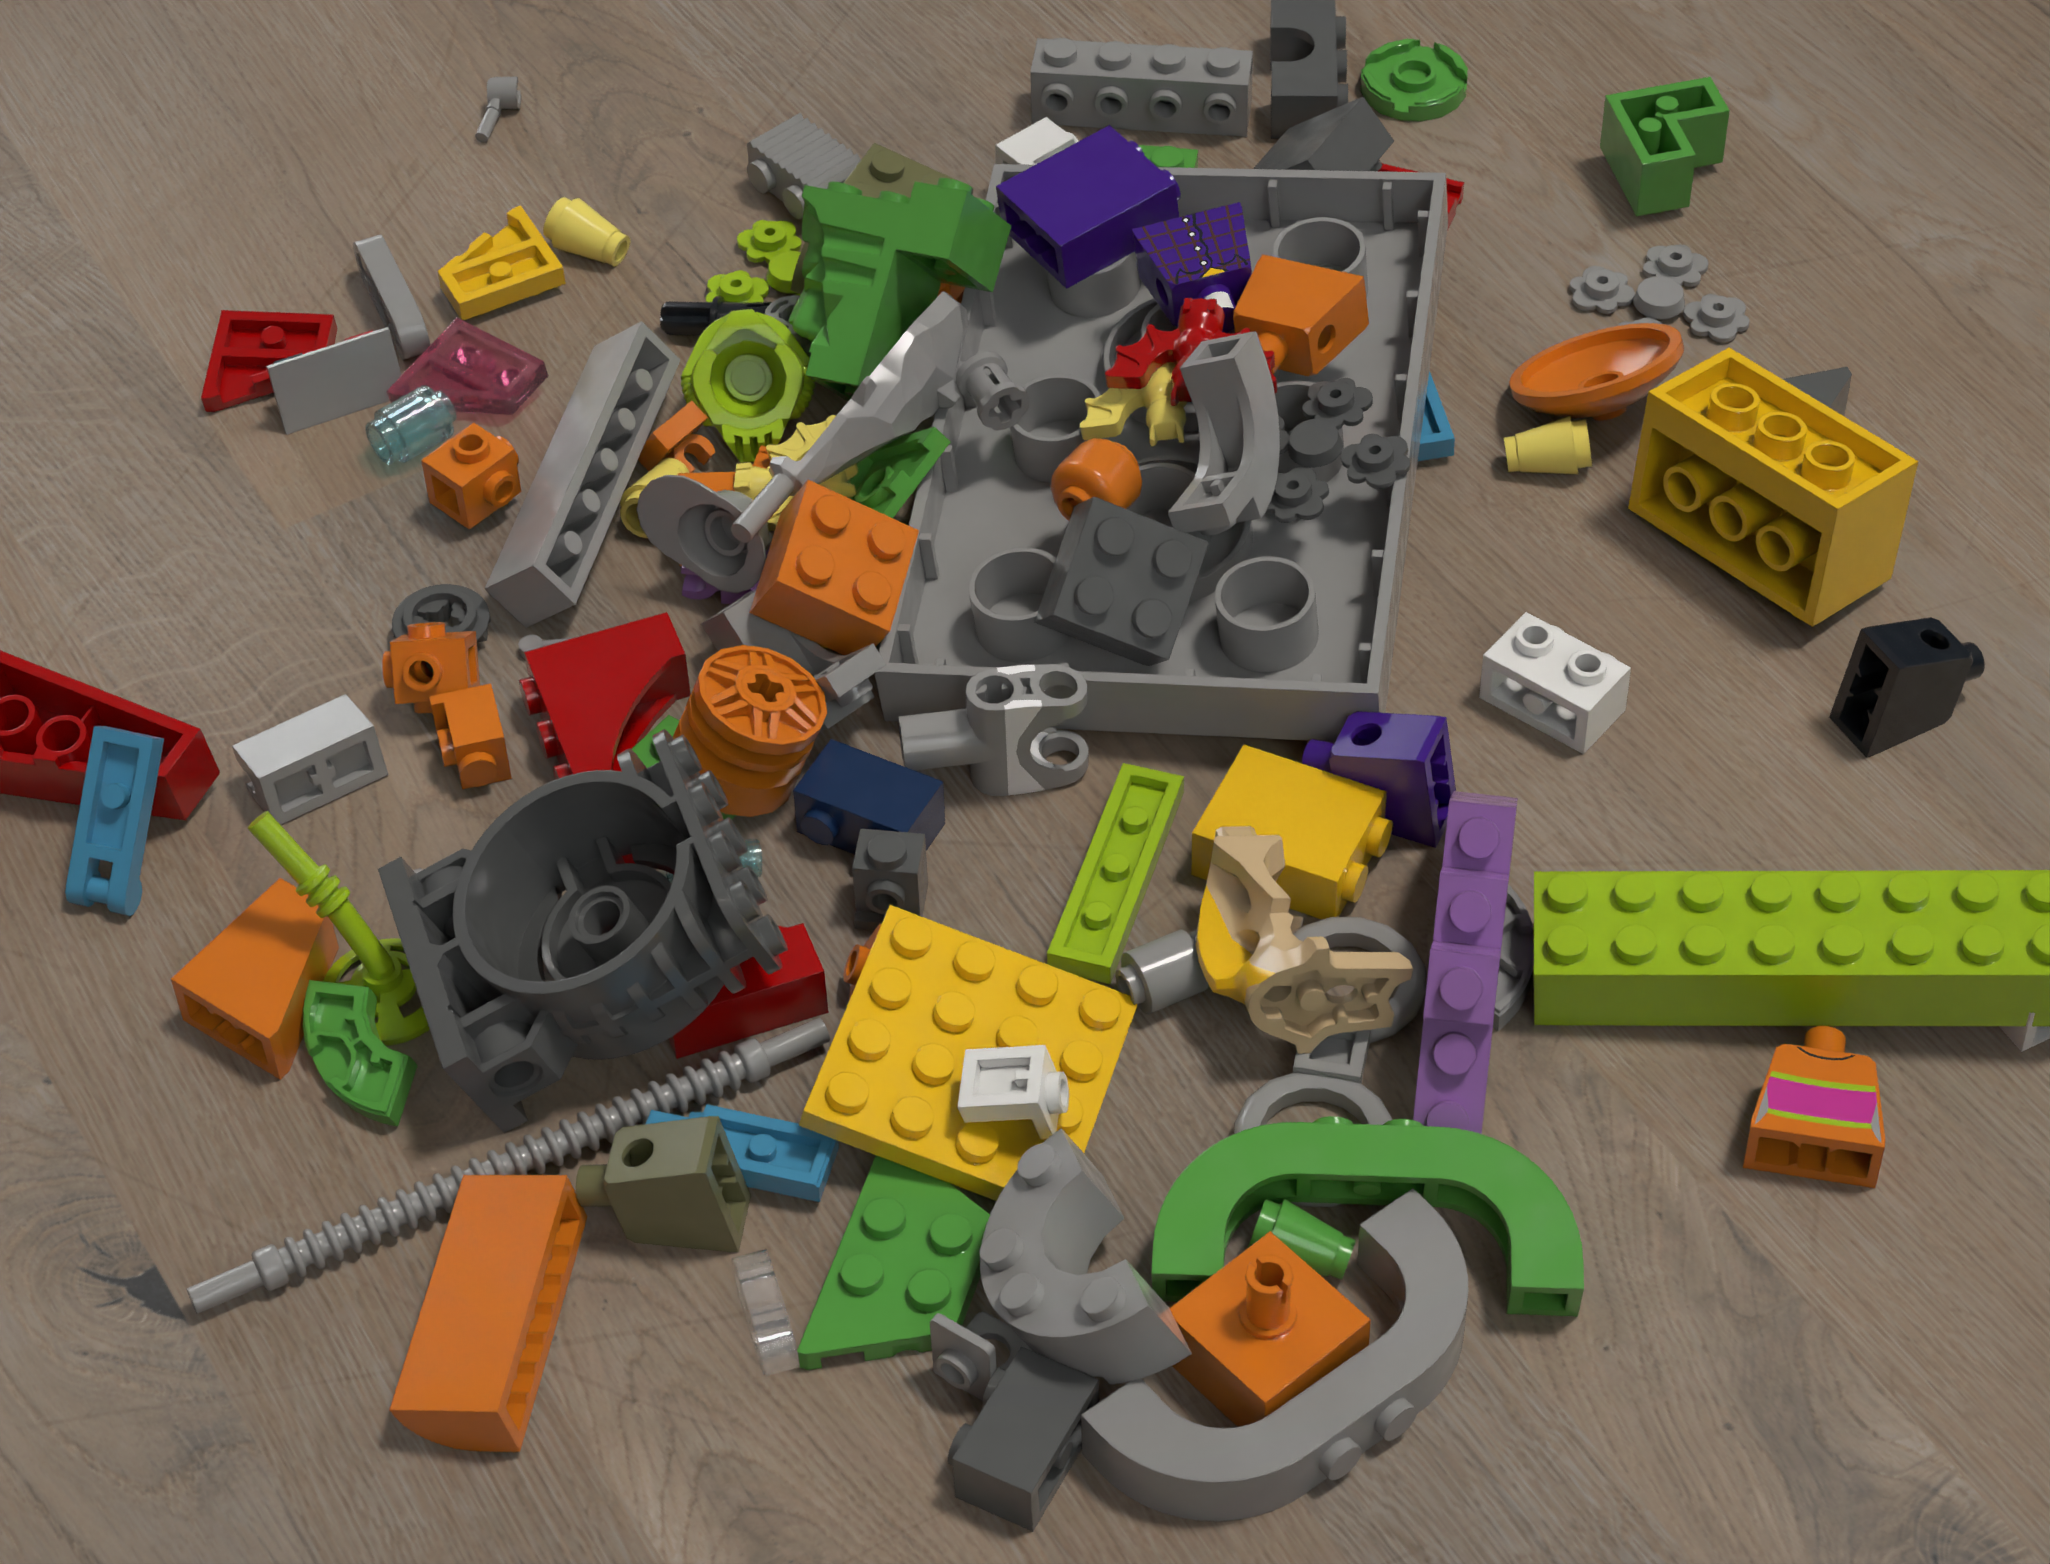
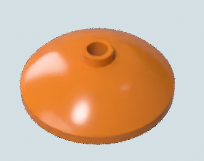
(1598, 371)

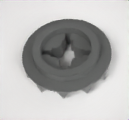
(440, 603)

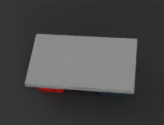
(334, 380)

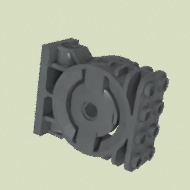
(622, 943)

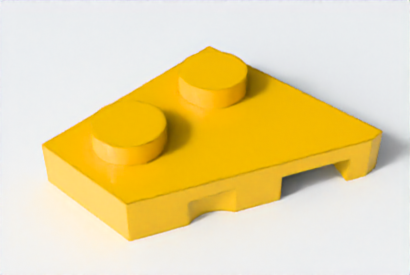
(501, 268)

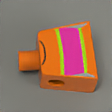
(1819, 1113)

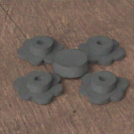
(1319, 443)

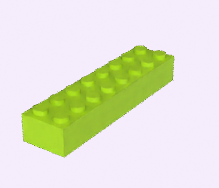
(1792, 948)

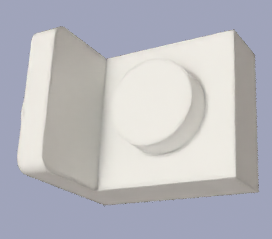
(1013, 1086)

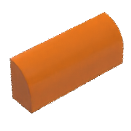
(490, 1312)

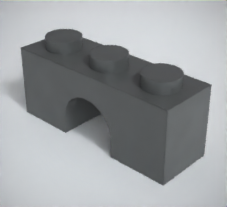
(1305, 61)

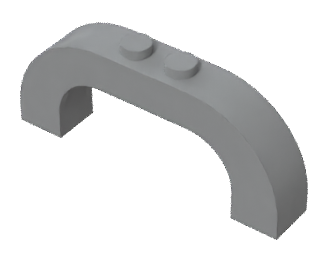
(1324, 1429)

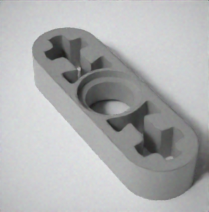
(391, 296)

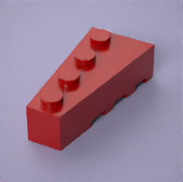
(49, 735)

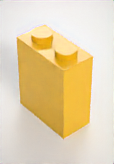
(1324, 821)

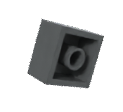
(1121, 582)

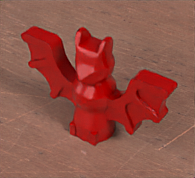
(1197, 322)

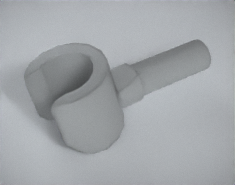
(501, 94)

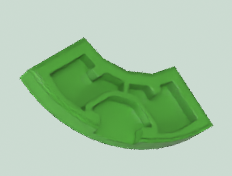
(349, 1052)

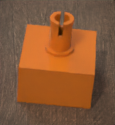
(1265, 1331)

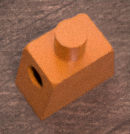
(1302, 312)

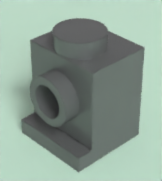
(887, 872)

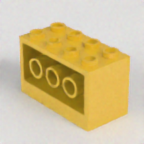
(1771, 485)

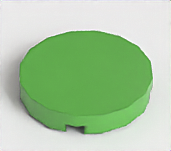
(1414, 80)

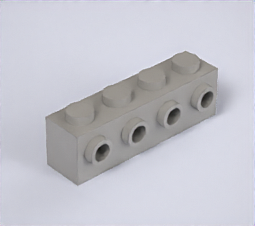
(1142, 86)

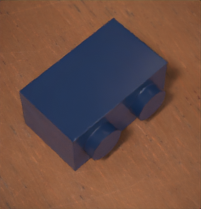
(862, 791)

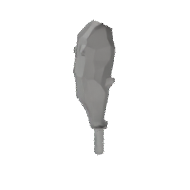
(886, 406)

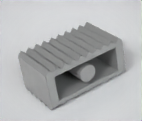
(795, 157)

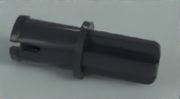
(695, 317)

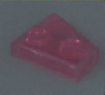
(474, 371)

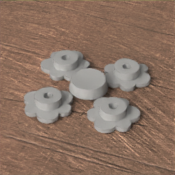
(1662, 294)

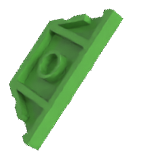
(897, 1266)

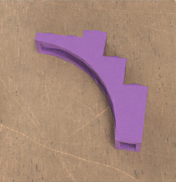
(1465, 961)

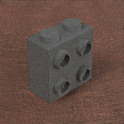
(1334, 141)

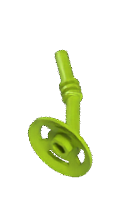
(379, 966)

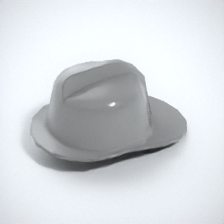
(694, 530)

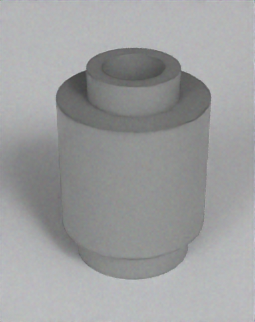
(1162, 972)

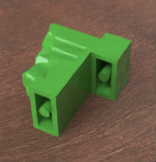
(882, 265)

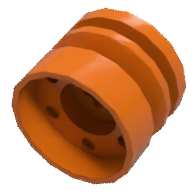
(753, 725)

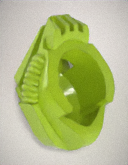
(748, 380)

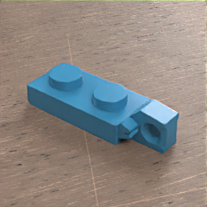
(772, 1151)

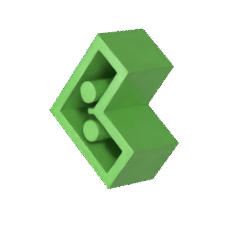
(1659, 138)

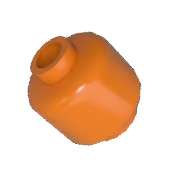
(1096, 470)

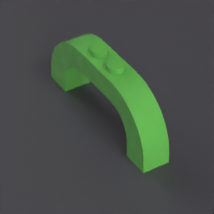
(1373, 1166)

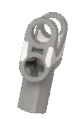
(1003, 731)

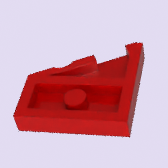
(251, 342)

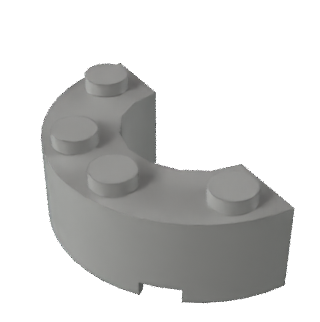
(1038, 1266)

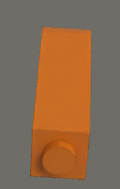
(255, 978)

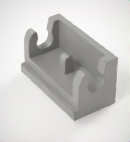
(311, 759)

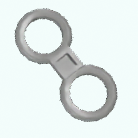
(1338, 1062)

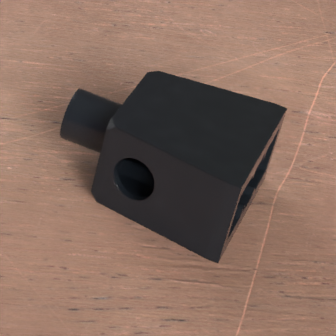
(1902, 682)

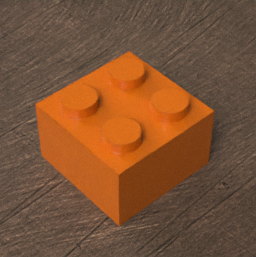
(834, 570)

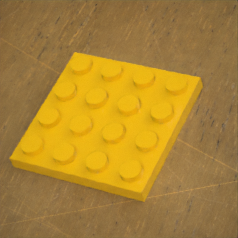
(904, 1041)

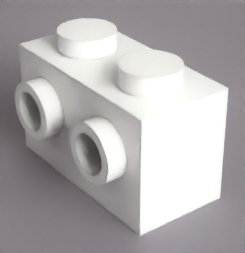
(1554, 682)

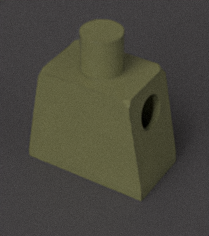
(672, 1185)

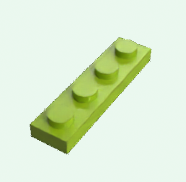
(1116, 873)

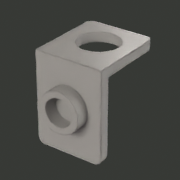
(963, 1353)

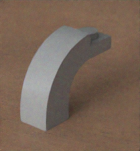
(1236, 433)
(839, 676)

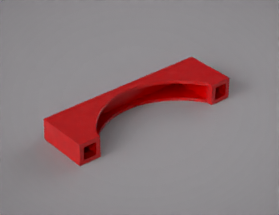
(603, 698)

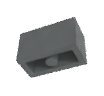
(1022, 1438)

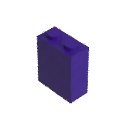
(1084, 202)

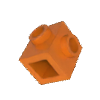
(472, 475)
(449, 654)

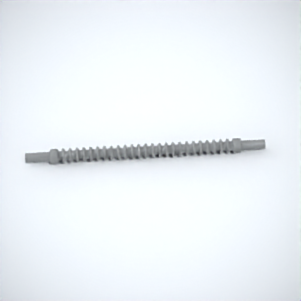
(273, 1265)

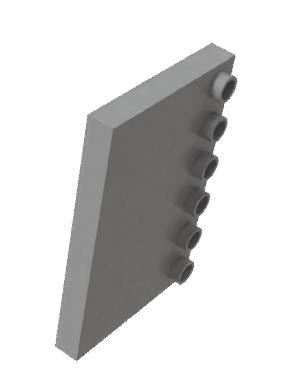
(1284, 617)

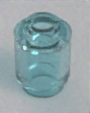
(411, 425)

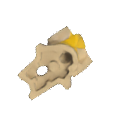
(1256, 959)

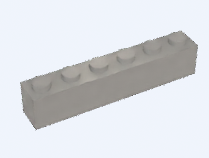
(583, 476)

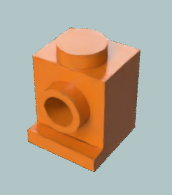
(471, 735)

